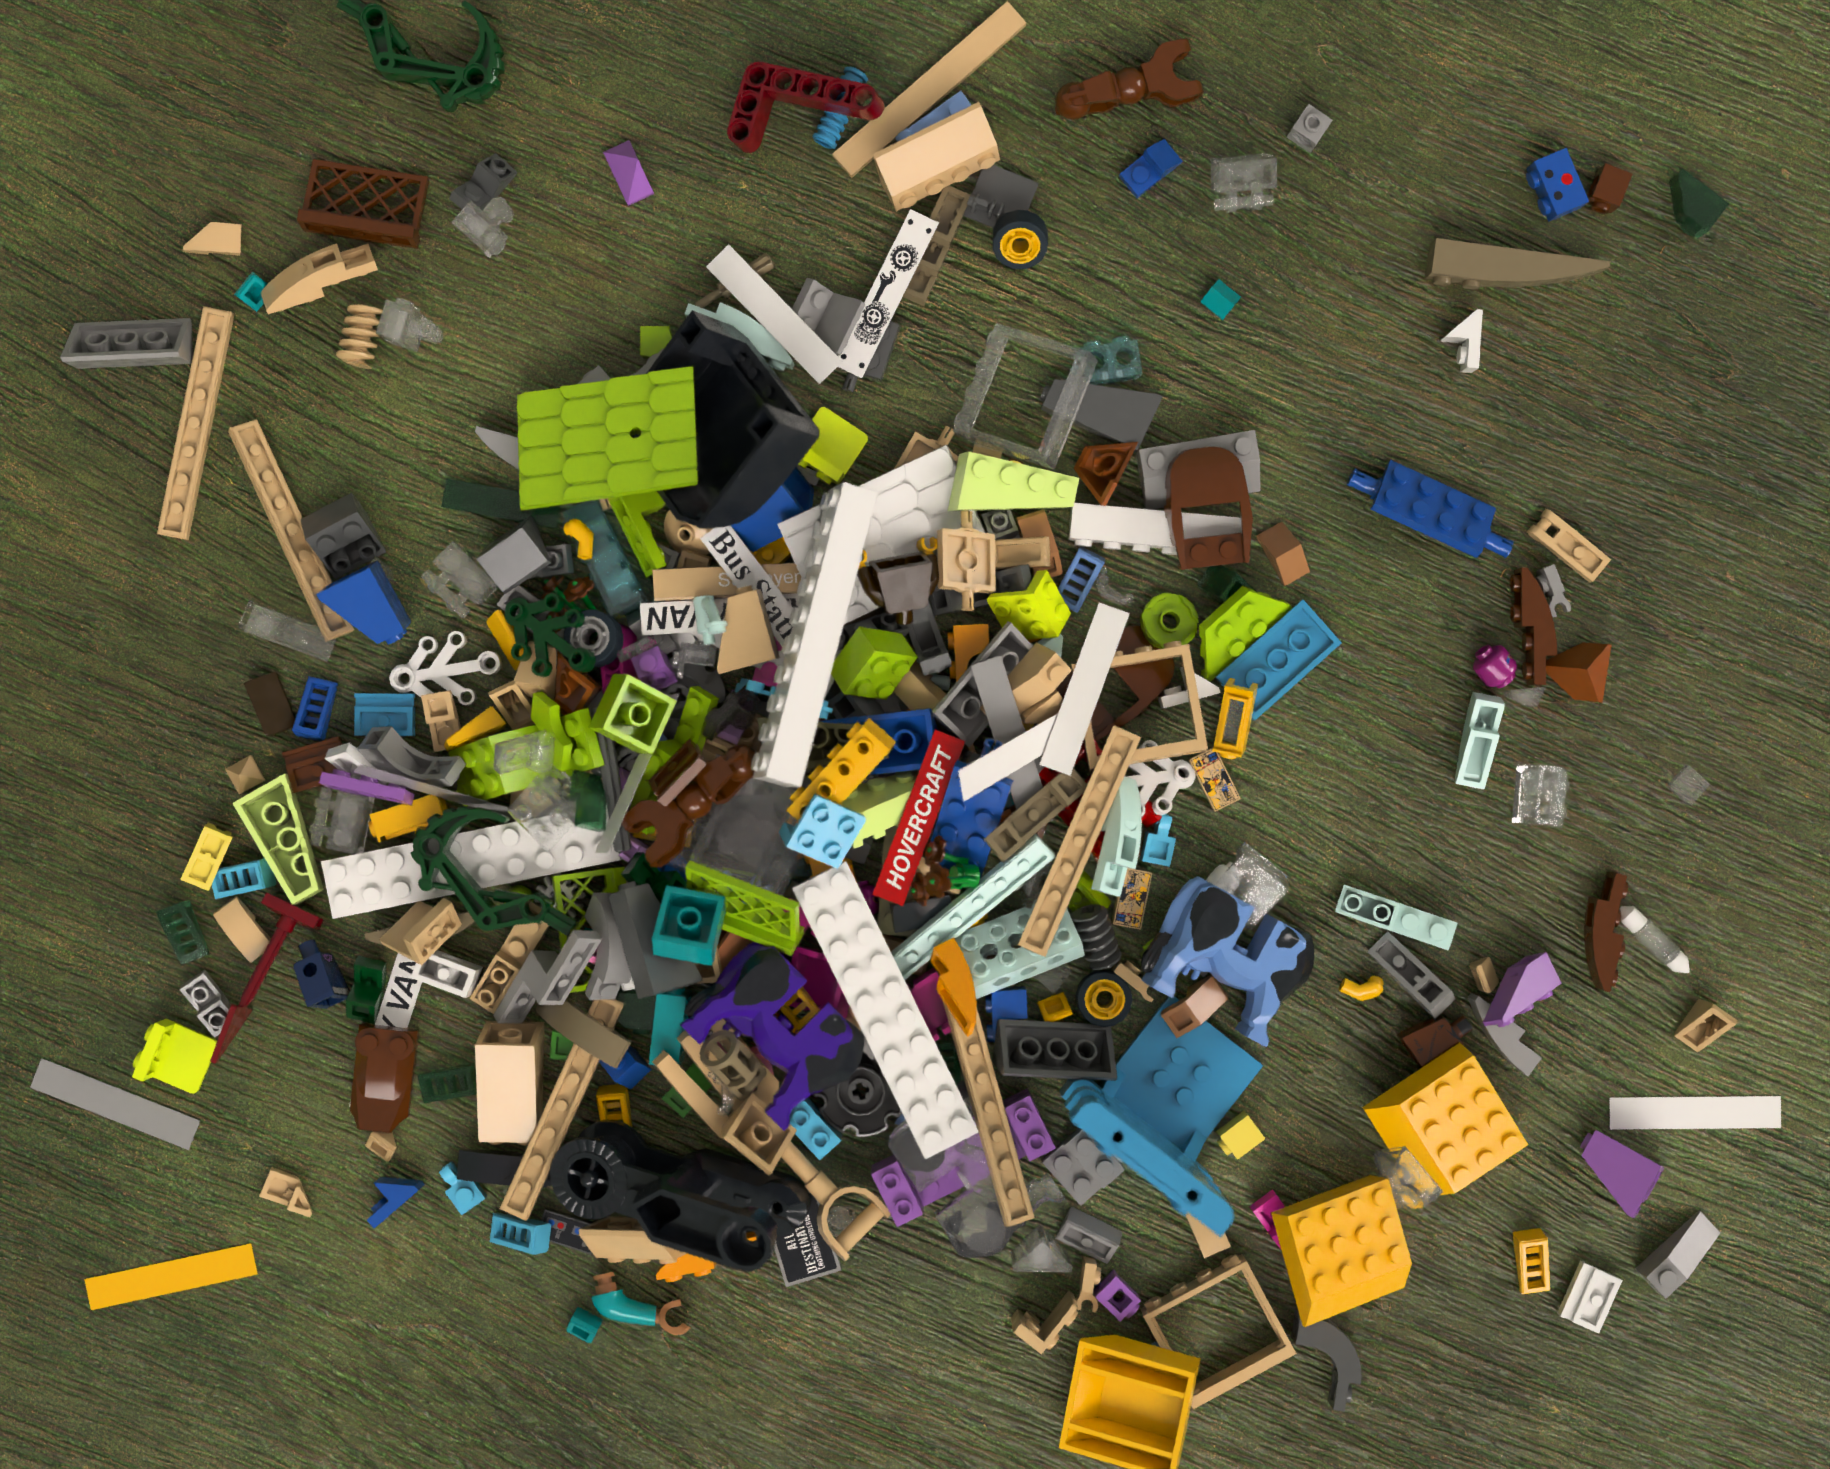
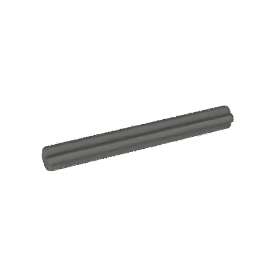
(612, 786)

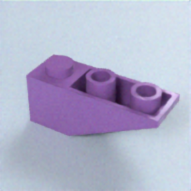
(1521, 986)

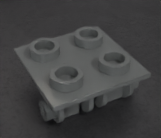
(997, 194)

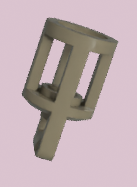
(735, 1069)

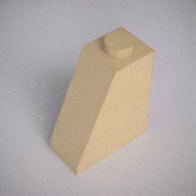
(748, 632)

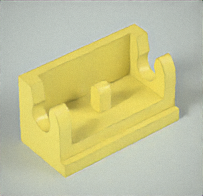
(207, 856)

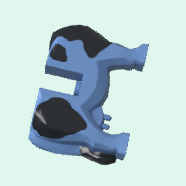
(1202, 937)

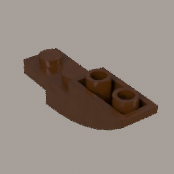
(1533, 613)
(1601, 944)

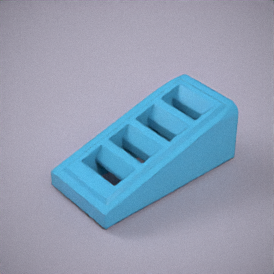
(260, 876)
(536, 1239)

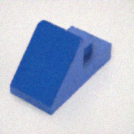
(1150, 168)
(397, 1192)

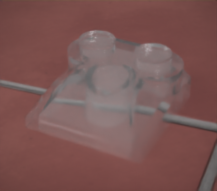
(1408, 1179)

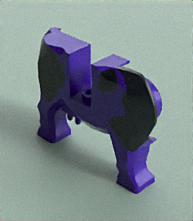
(748, 997)

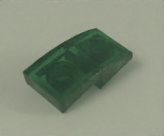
(590, 801)

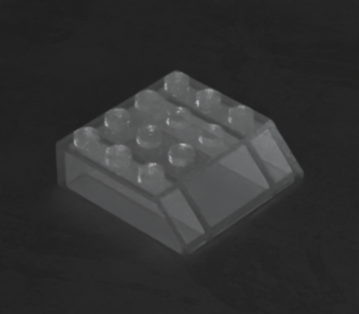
(745, 838)

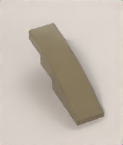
(949, 214)

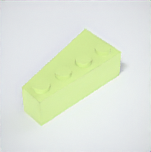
(999, 484)
(881, 803)
(281, 835)

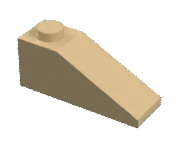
(1036, 676)

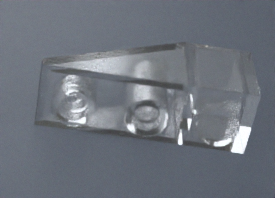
(285, 630)

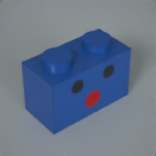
(1556, 185)

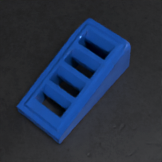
(322, 723)

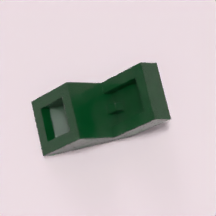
(642, 873)
(367, 990)

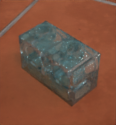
(1112, 370)

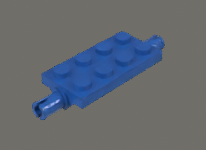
(1432, 509)
(970, 821)

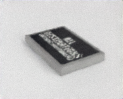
(804, 1252)

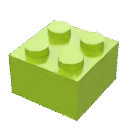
(872, 663)
(632, 714)

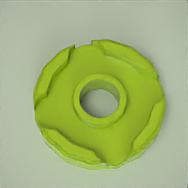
(1175, 605)

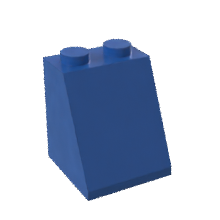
(789, 500)
(368, 603)

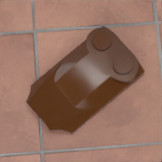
(383, 1076)

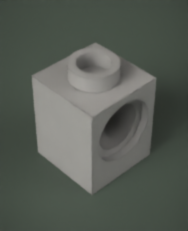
(1309, 128)

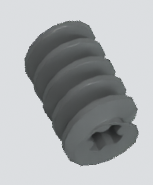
(1096, 936)

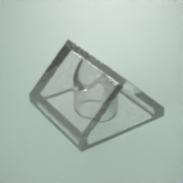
(1040, 1253)

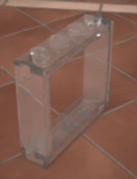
(1065, 409)

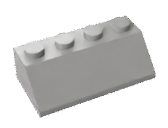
(1154, 463)

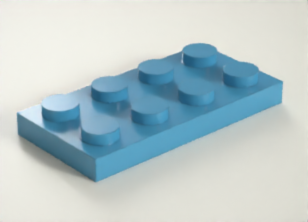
(1282, 656)

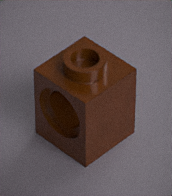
(1608, 188)

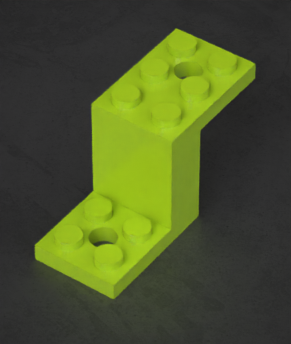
(484, 783)

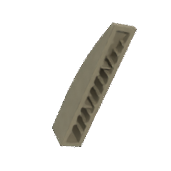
(1499, 266)

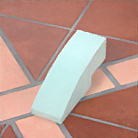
(1479, 740)

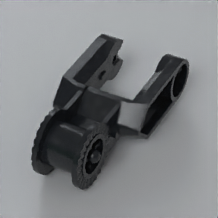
(683, 1202)

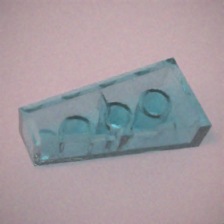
(609, 563)

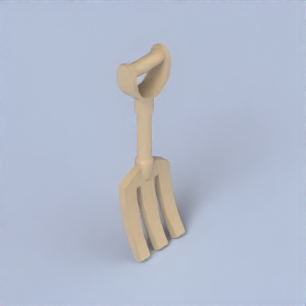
(815, 1181)

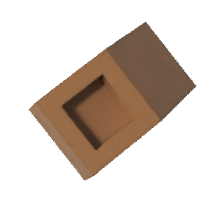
(1037, 525)
(1198, 1005)

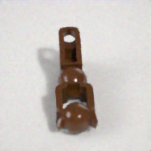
(1130, 85)
(714, 783)

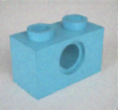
(813, 1129)

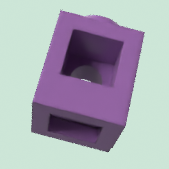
(654, 668)
(1120, 1308)

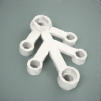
(440, 671)
(1149, 779)

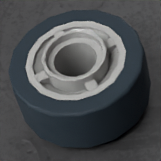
(609, 636)

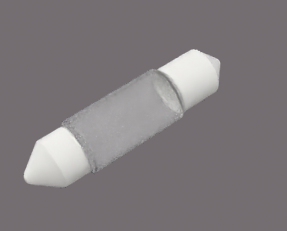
(1654, 939)

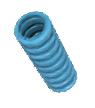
(832, 122)

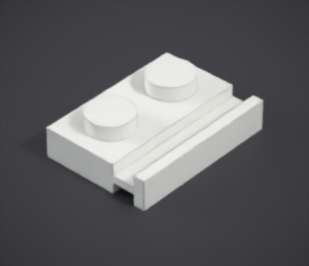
(1589, 1296)

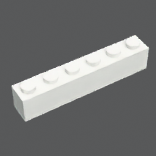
(1140, 527)

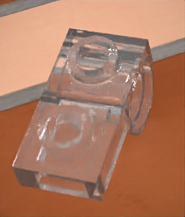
(528, 751)

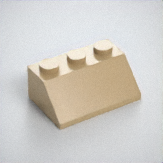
(623, 1239)

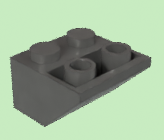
(342, 535)

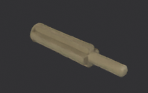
(760, 266)

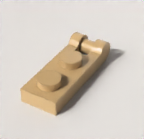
(1569, 546)

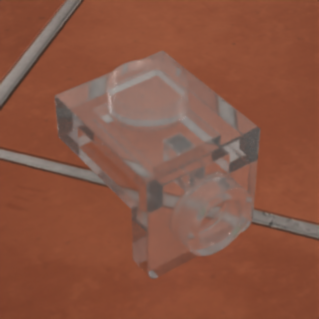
(694, 654)

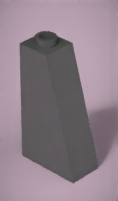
(1109, 411)
(636, 917)

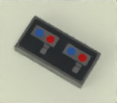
(566, 1229)

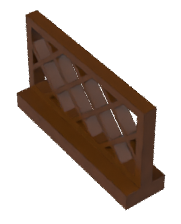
(353, 225)

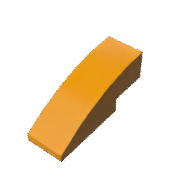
(955, 983)

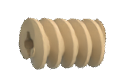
(359, 335)

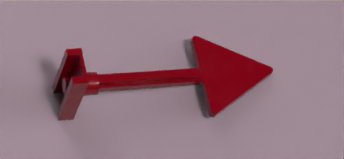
(239, 1013)

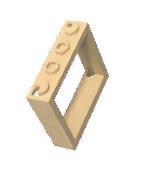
(1146, 654)
(1243, 1369)

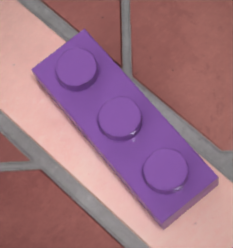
(366, 786)

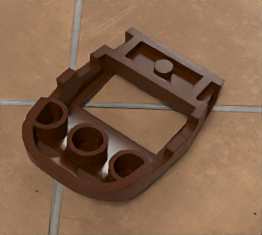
(1203, 479)
(1144, 679)

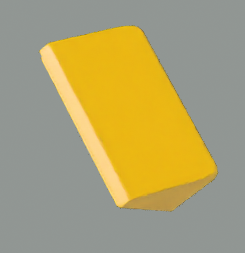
(504, 635)

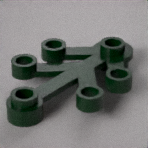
(544, 632)

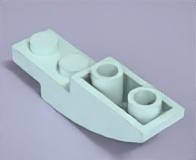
(762, 340)
(1121, 839)
(1396, 917)

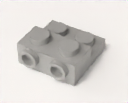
(1082, 1166)

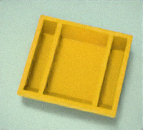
(1448, 1120)
(1343, 1248)
(1129, 1403)

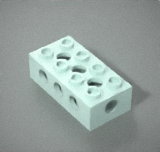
(1011, 963)

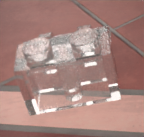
(1243, 174)
(483, 227)
(405, 325)
(465, 573)
(1540, 795)
(348, 822)

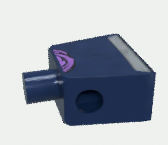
(319, 977)

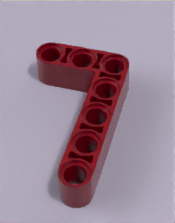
(797, 93)

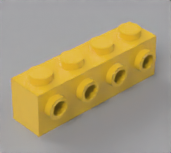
(846, 768)

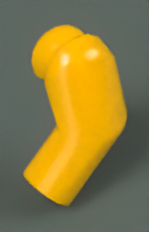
(583, 535)
(1365, 991)

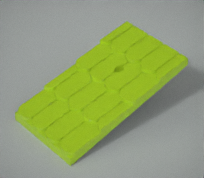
(581, 444)

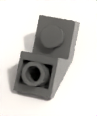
(487, 182)

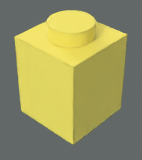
(1239, 1136)

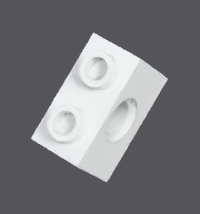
(448, 974)

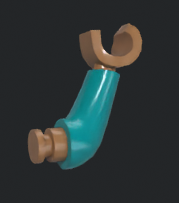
(618, 1307)

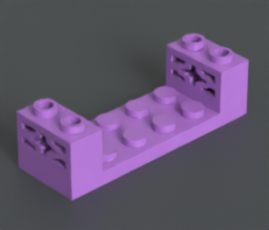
(907, 1203)

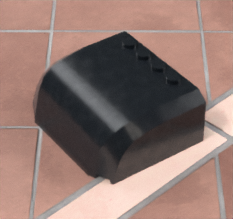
(745, 424)

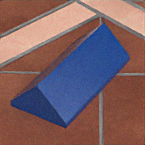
(912, 735)

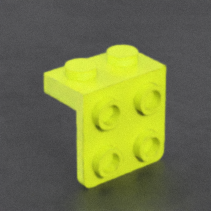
(835, 448)
(1034, 612)
(174, 1055)

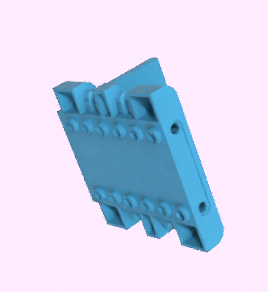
(1165, 1108)

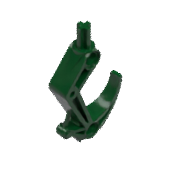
(386, 40)
(475, 899)

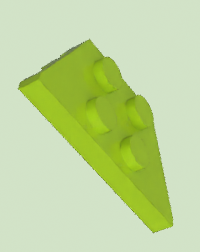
(1236, 627)

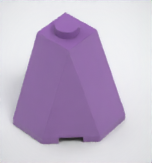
(1622, 1170)

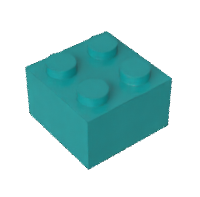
(689, 925)

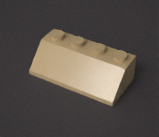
(936, 157)

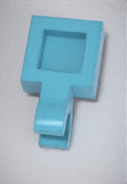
(1159, 846)
(461, 1193)

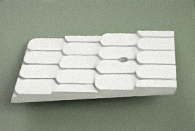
(908, 506)

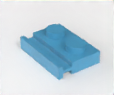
(384, 711)

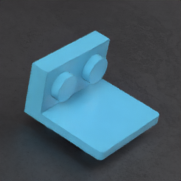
(824, 831)

